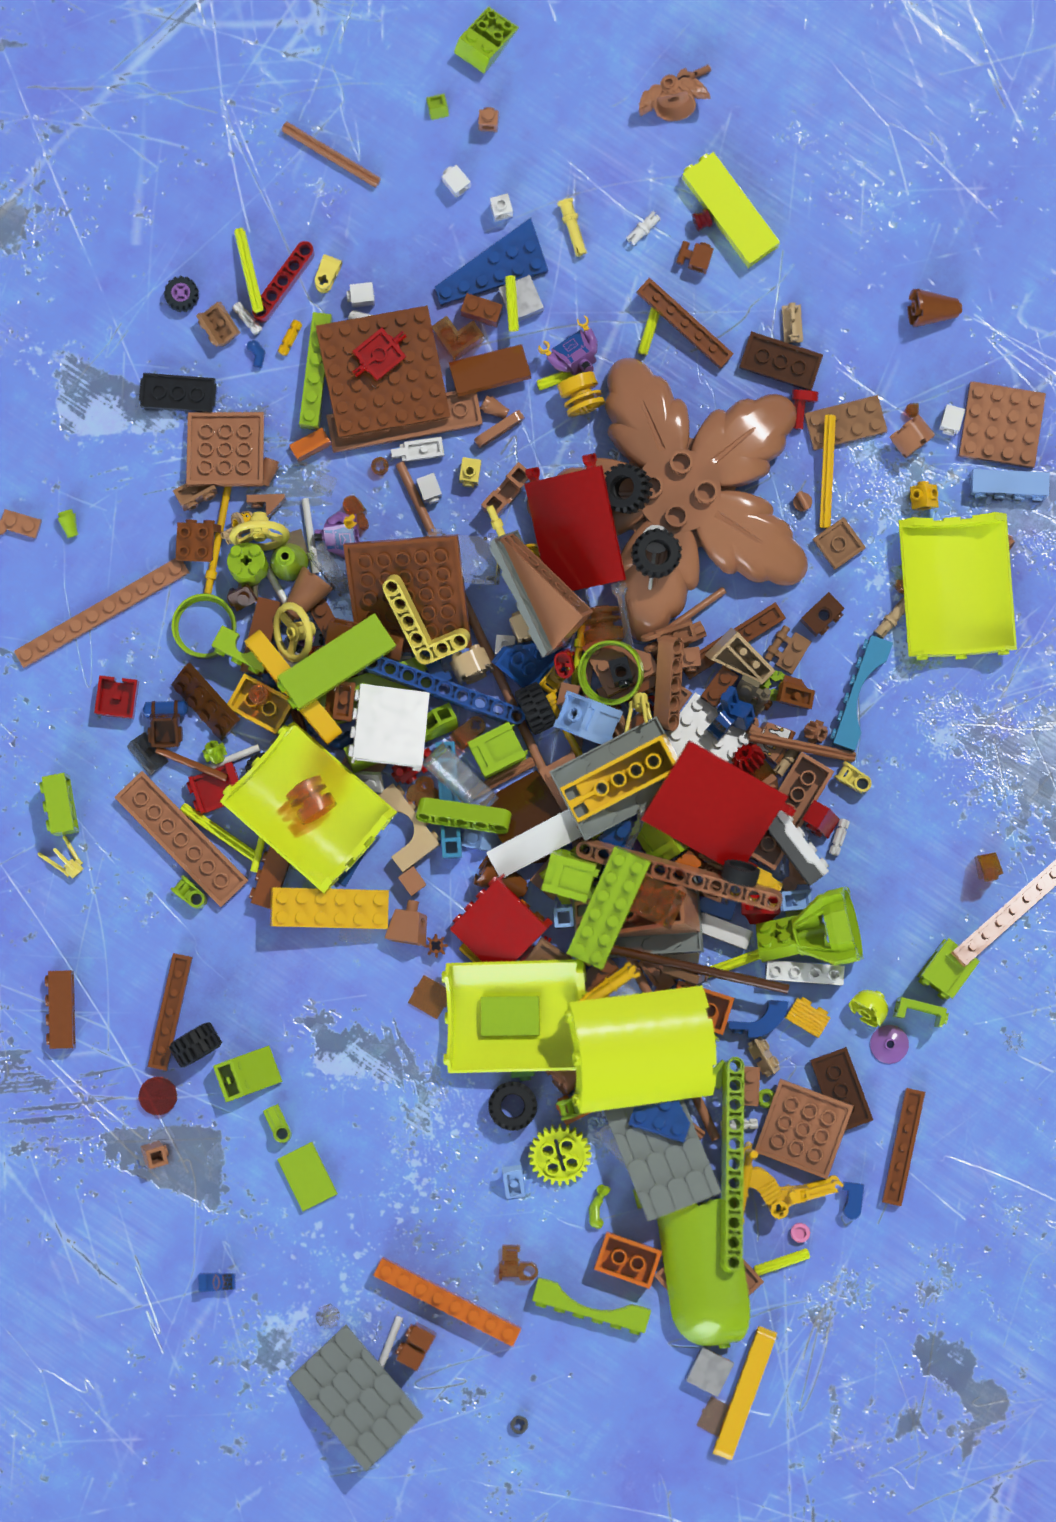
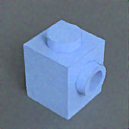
(563, 916)

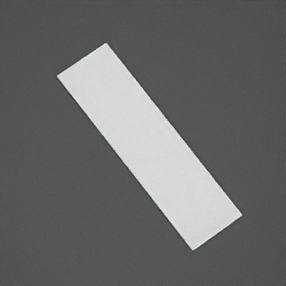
(534, 843)

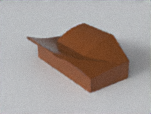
(795, 693)
(340, 702)

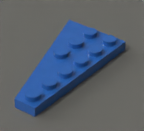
(514, 255)

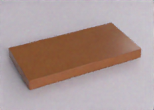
(489, 370)

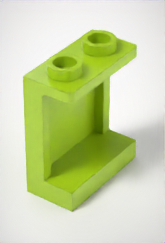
(904, 1003)

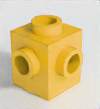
(924, 496)

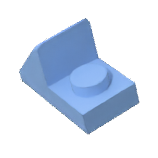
(480, 840)
(795, 900)
(513, 1181)

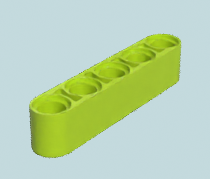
(463, 815)

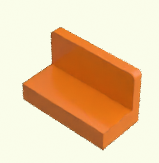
(310, 444)

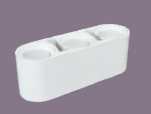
(725, 931)

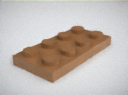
(853, 421)

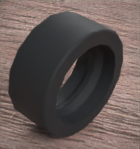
(740, 873)

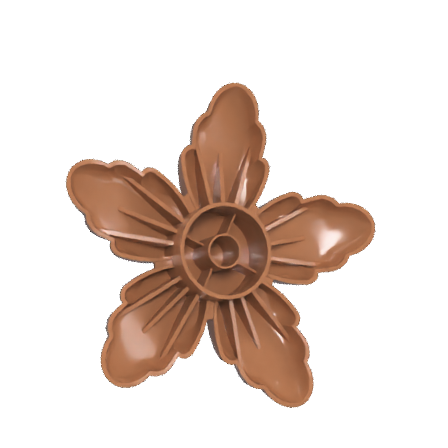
(696, 489)

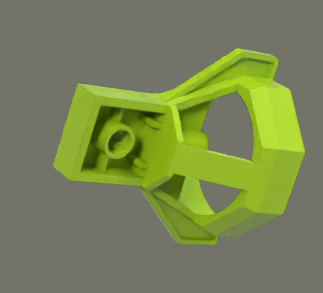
(807, 933)

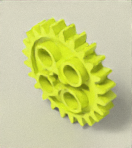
(577, 1150)

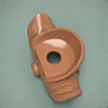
(673, 98)

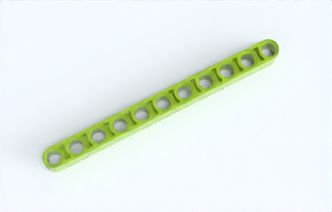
(726, 1171)

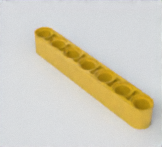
(276, 665)
(745, 1392)

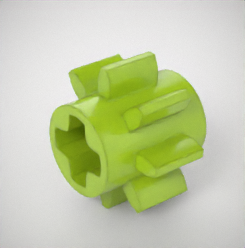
(214, 752)

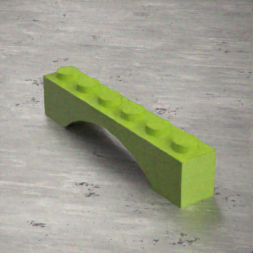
(314, 378)
(439, 722)
(631, 1316)

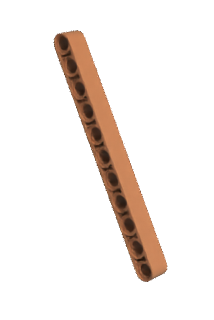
(689, 872)

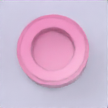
(800, 1232)

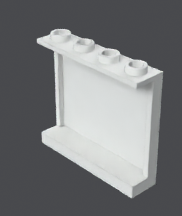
(389, 726)

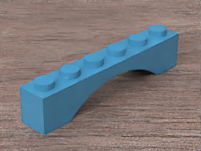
(848, 730)
(449, 835)

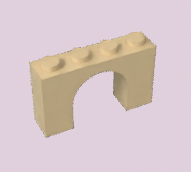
(423, 840)

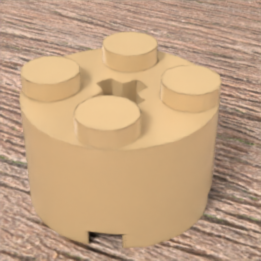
(471, 665)

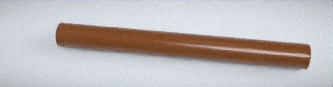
(191, 763)

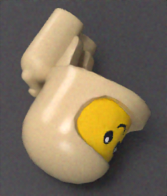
(236, 519)

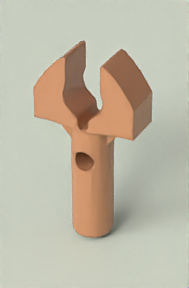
(695, 74)

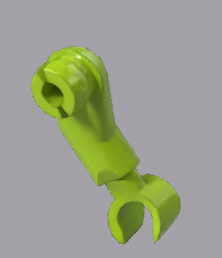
(594, 1208)

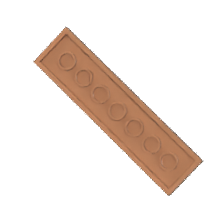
(463, 414)
(181, 839)

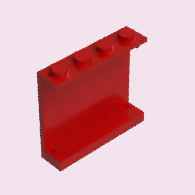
(498, 924)

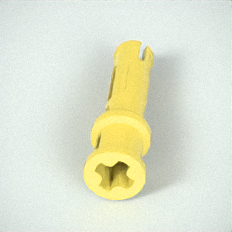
(570, 218)

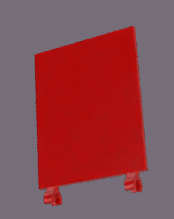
(575, 526)
(714, 806)

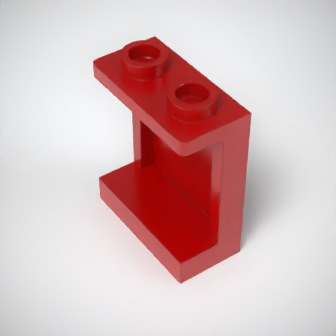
(209, 789)

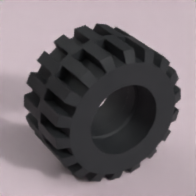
(641, 488)
(671, 546)
(535, 708)
(195, 1044)
(528, 1113)

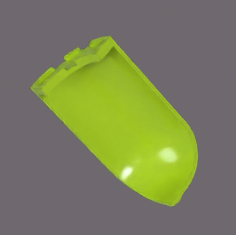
(704, 1299)

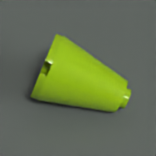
(288, 569)

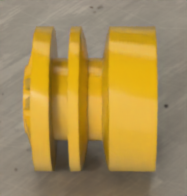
(582, 396)

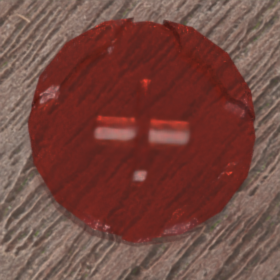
(158, 1096)

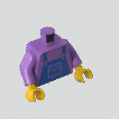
(575, 352)
(338, 529)

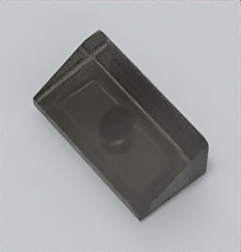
(146, 755)

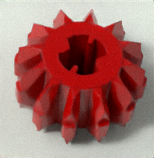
(748, 758)

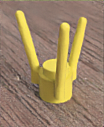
(640, 704)
(72, 867)

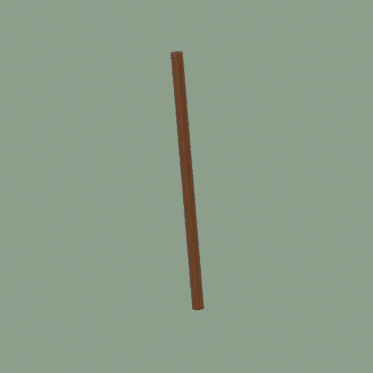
(700, 969)

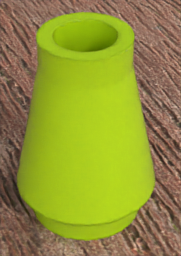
(68, 522)

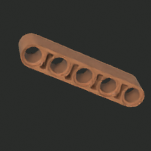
(669, 681)

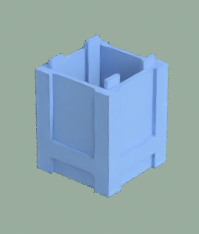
(587, 718)

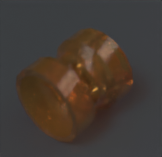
(261, 696)

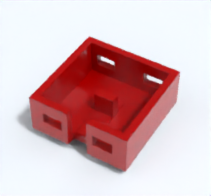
(116, 698)

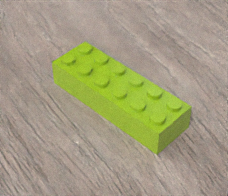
(609, 907)

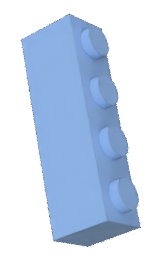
(1009, 484)

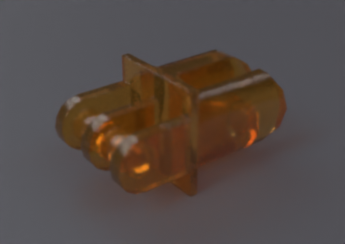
(353, 505)

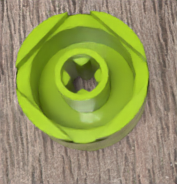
(249, 554)

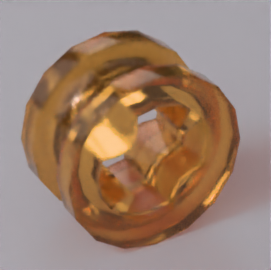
(385, 464)

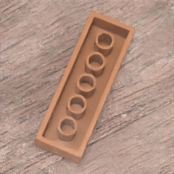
(803, 786)

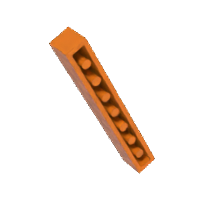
(447, 1301)

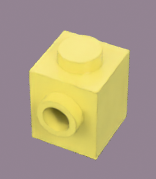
(470, 472)

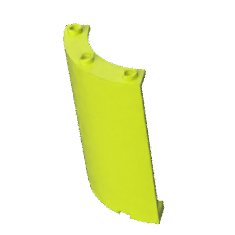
(957, 586)
(331, 842)
(555, 984)
(642, 1049)

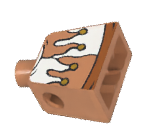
(772, 753)

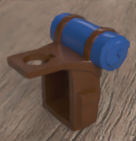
(165, 722)

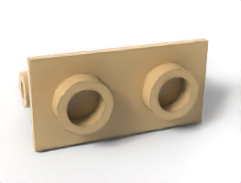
(792, 323)
(760, 1048)

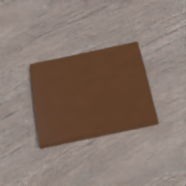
(528, 802)

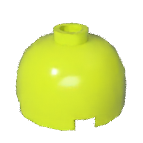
(871, 1006)

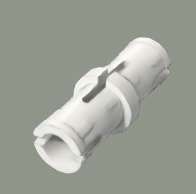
(643, 228)

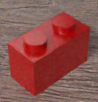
(820, 820)

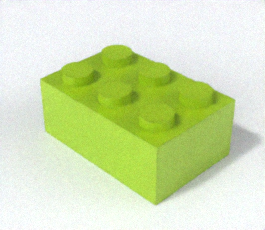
(59, 804)

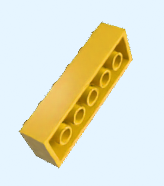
(330, 909)

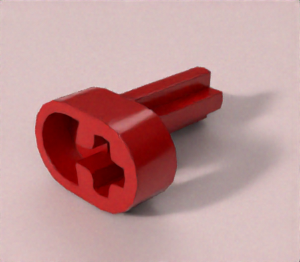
(799, 398)
(563, 659)

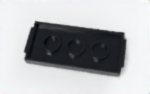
(177, 392)

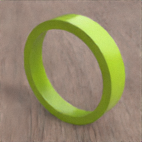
(183, 606)
(583, 679)

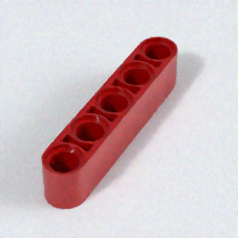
(285, 272)

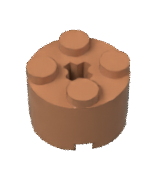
(912, 436)

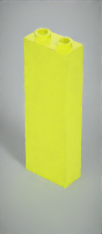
(730, 209)

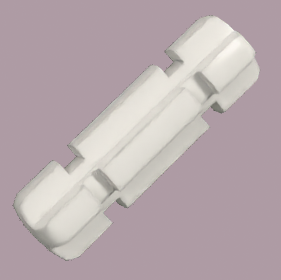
(247, 318)
(839, 837)
(751, 1123)

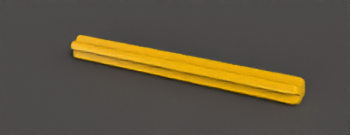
(827, 471)

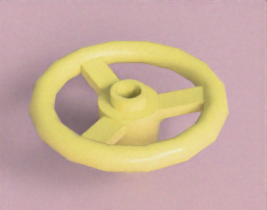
(259, 531)
(295, 632)

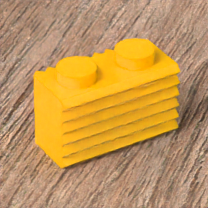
(808, 1017)

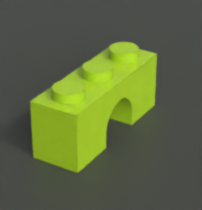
(226, 642)

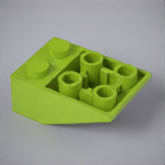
(485, 39)
(247, 1073)

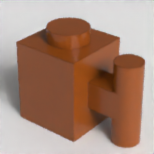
(699, 257)

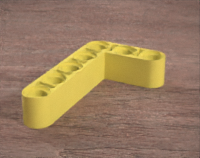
(417, 626)

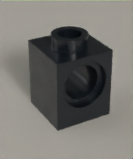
(618, 665)

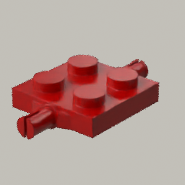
(379, 354)

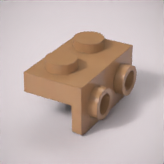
(218, 325)
(191, 496)

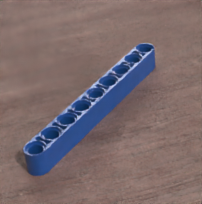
(454, 689)

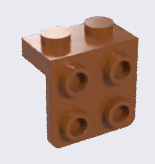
(196, 540)

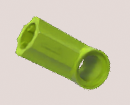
(276, 1122)

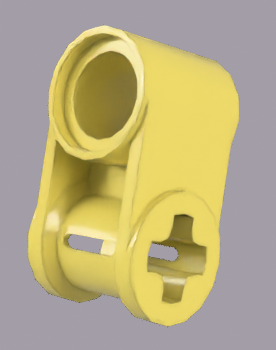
(328, 271)
(852, 777)

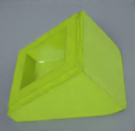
(437, 106)

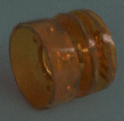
(602, 624)
(310, 798)

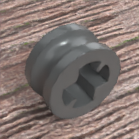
(525, 1426)

